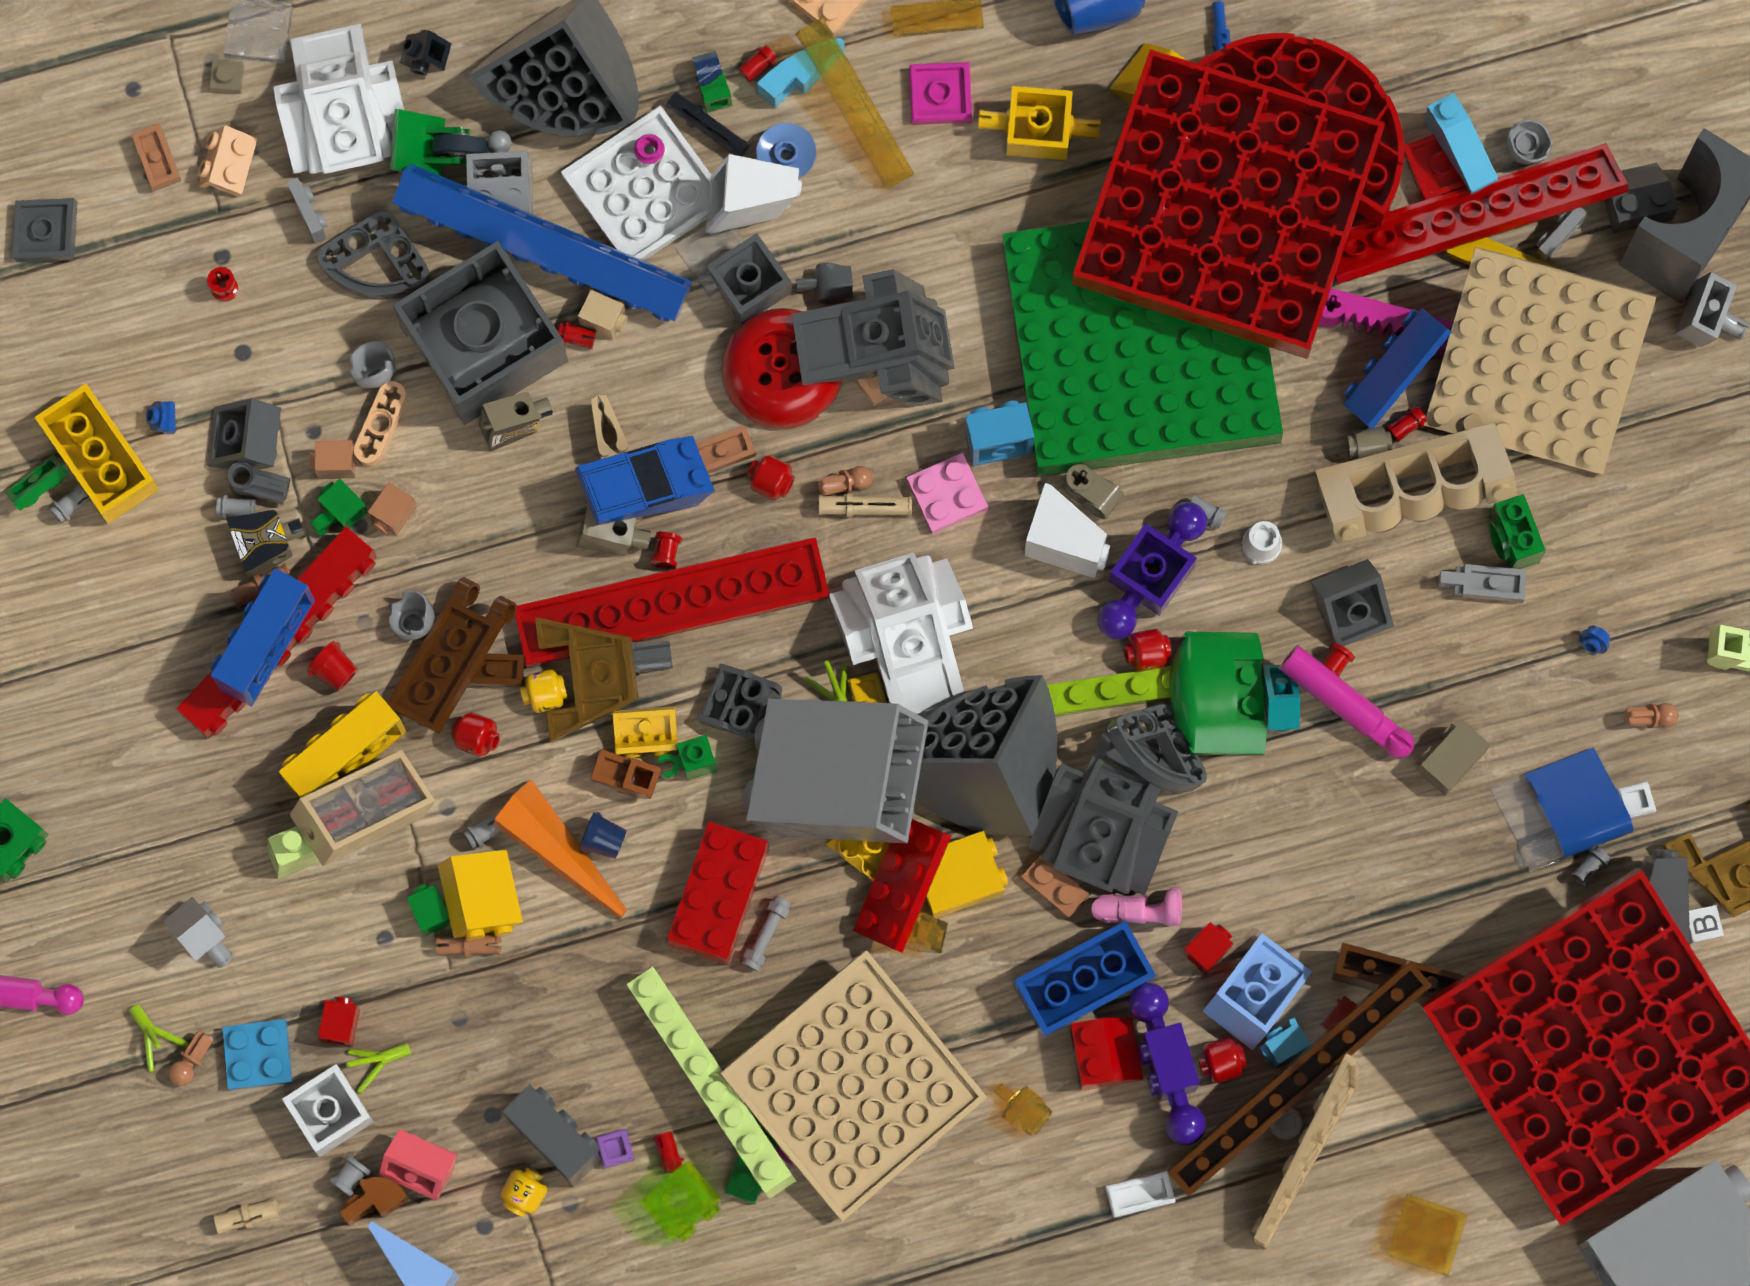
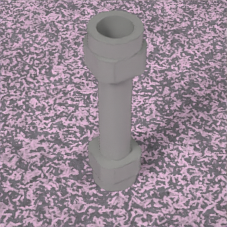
(754, 957)

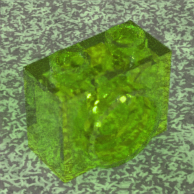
(701, 1203)

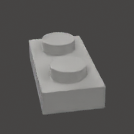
(303, 198)
(1567, 225)

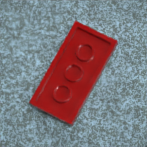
(902, 886)

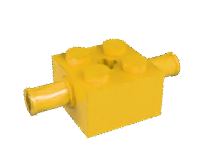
(1035, 105)

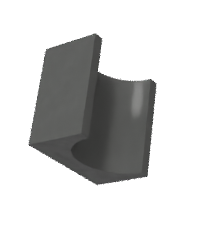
(1677, 254)
(481, 331)

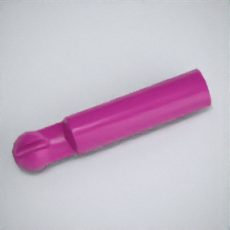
(1346, 702)
(29, 995)

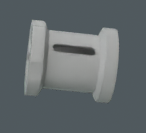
(349, 1175)

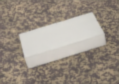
(1140, 1194)

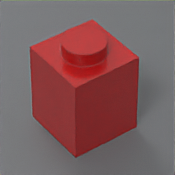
(1208, 947)
(339, 1022)

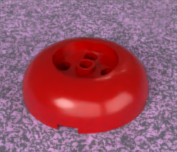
(780, 402)

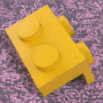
(645, 731)

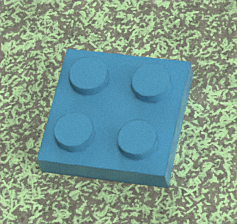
(257, 1055)

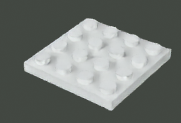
(641, 203)

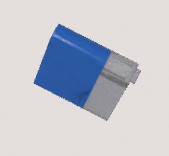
(1561, 810)

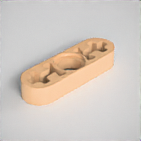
(397, 407)

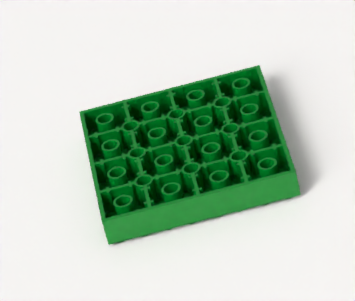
(1122, 379)

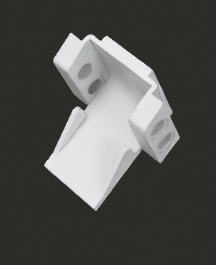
(339, 105)
(904, 619)

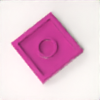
(940, 93)

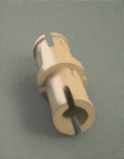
(247, 1215)

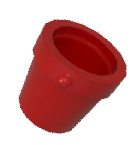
(333, 667)

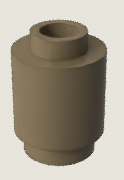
(1367, 442)

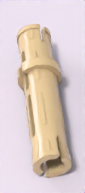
(861, 505)

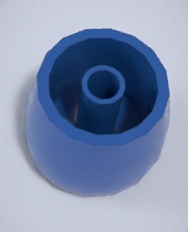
(1095, 15)

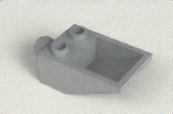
(503, 185)

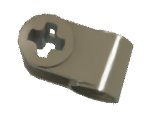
(1095, 492)

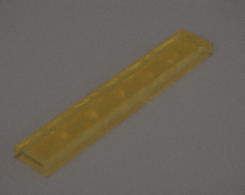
(854, 103)

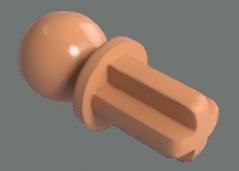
(858, 478)
(1651, 715)
(182, 1072)

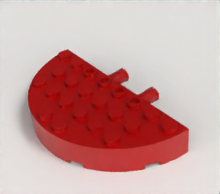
(1330, 77)

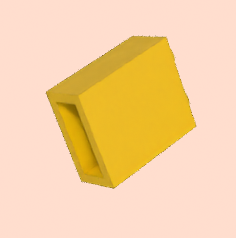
(966, 876)
(480, 894)

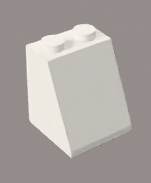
(749, 192)
(1065, 536)

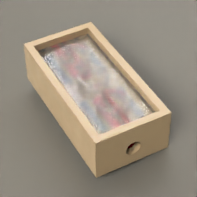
(362, 807)

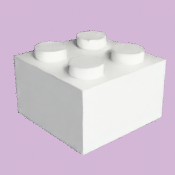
(328, 1110)

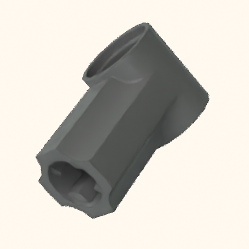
(260, 485)
(652, 656)

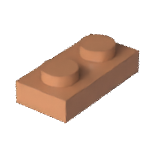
(156, 157)
(726, 449)
(1055, 887)

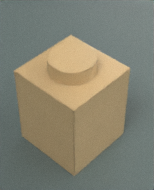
(603, 315)

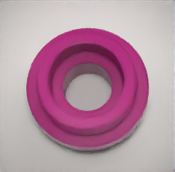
(645, 141)

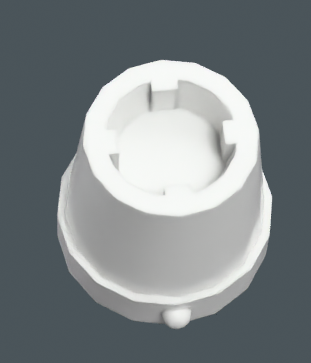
(1262, 543)

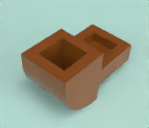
(625, 775)
(380, 1194)

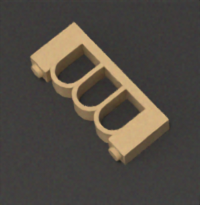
(1352, 519)

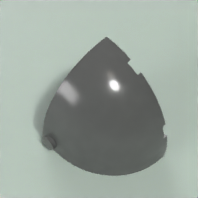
(564, 74)
(991, 757)

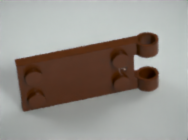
(449, 657)

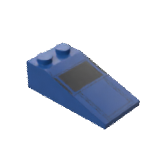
(646, 481)

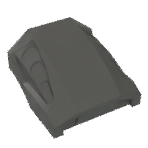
(738, 701)

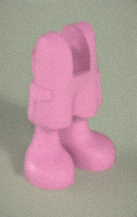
(1137, 910)

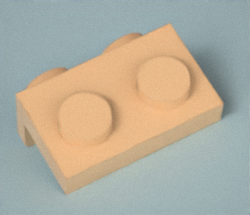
(227, 160)

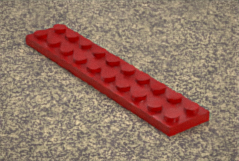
(1466, 217)
(683, 598)

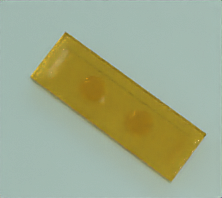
(936, 17)

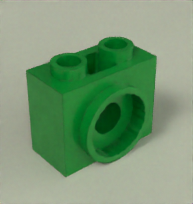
(1515, 533)
(25, 840)

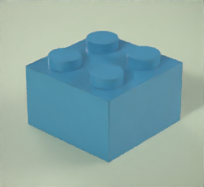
(999, 433)

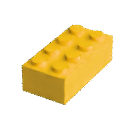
(97, 453)
(345, 747)

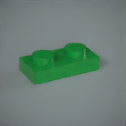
(35, 483)

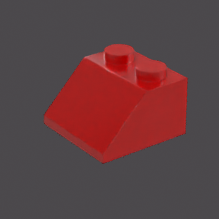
(1105, 1052)

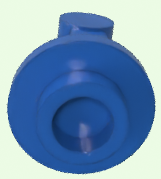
(162, 417)

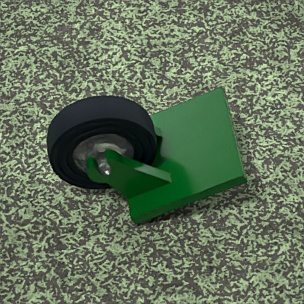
(424, 139)

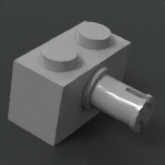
(1708, 312)
(199, 931)

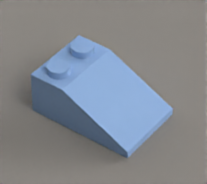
(1257, 991)
(410, 1263)

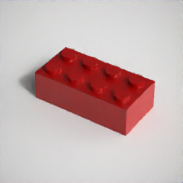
(718, 893)

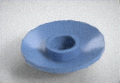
(791, 139)

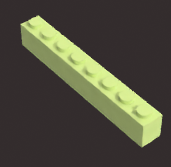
(704, 1074)

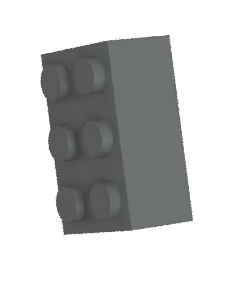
(553, 1134)

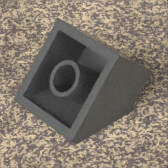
(1647, 196)
(749, 278)
(244, 433)
(1353, 603)

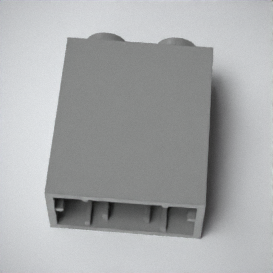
(836, 770)
(1681, 1237)

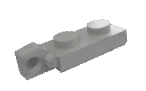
(1485, 582)

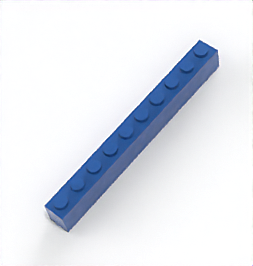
(541, 242)

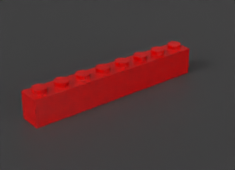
(328, 579)

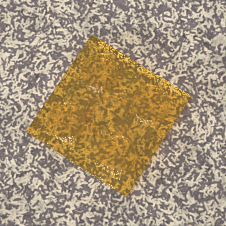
(1427, 1234)

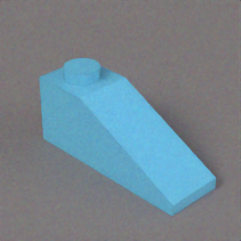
(1460, 142)

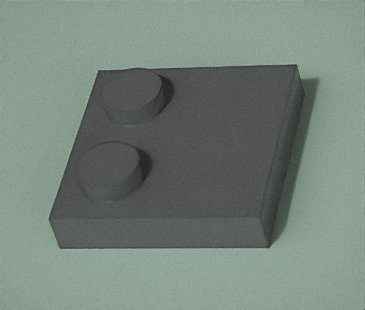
(44, 230)

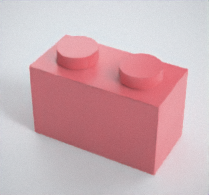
(418, 1164)

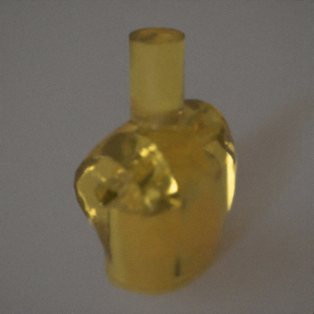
(1024, 1109)

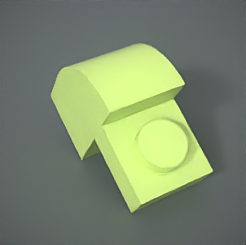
(1729, 648)

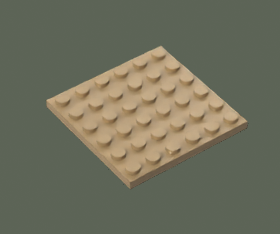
(1540, 359)
(853, 1085)

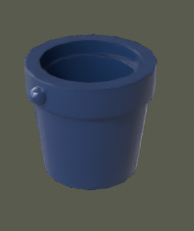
(602, 837)

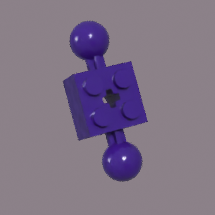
(1149, 549)
(1169, 1062)

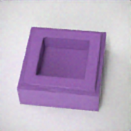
(615, 1148)

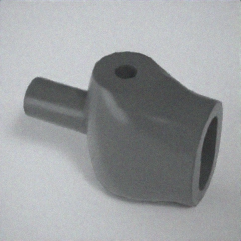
(830, 282)

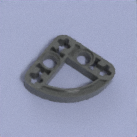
(386, 241)
(1184, 775)

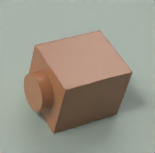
(333, 459)
(391, 510)

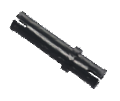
(705, 123)

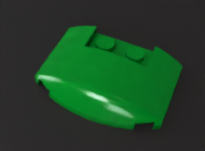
(1219, 693)

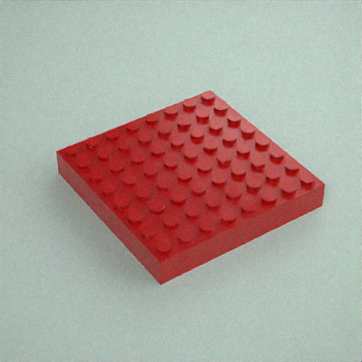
(1228, 203)
(1597, 1045)

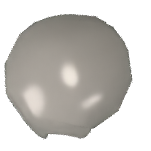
(1529, 142)
(372, 364)
(411, 616)

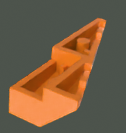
(539, 829)

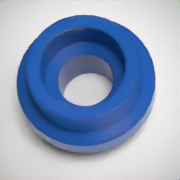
(1595, 640)

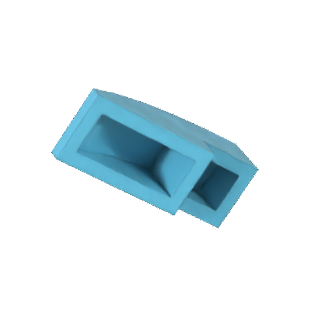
(790, 74)

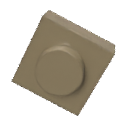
(226, 76)

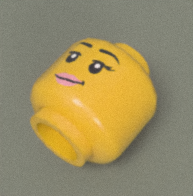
(544, 691)
(523, 1191)

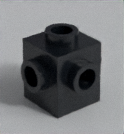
(425, 53)

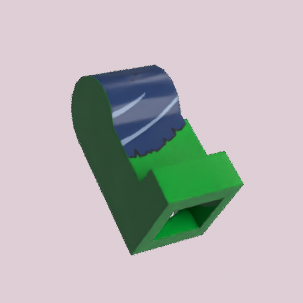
(712, 82)

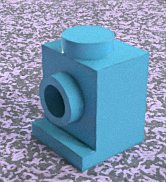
(1284, 1044)

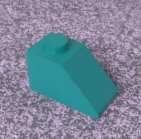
(1280, 699)

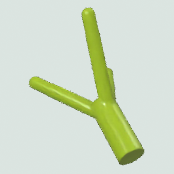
(839, 693)
(149, 1032)
(374, 1056)

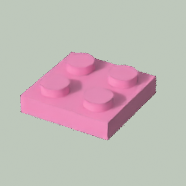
(947, 493)

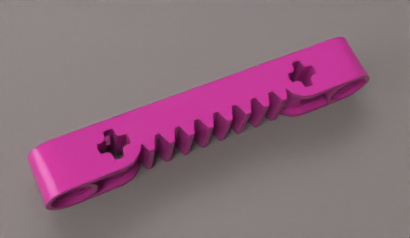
(1371, 314)

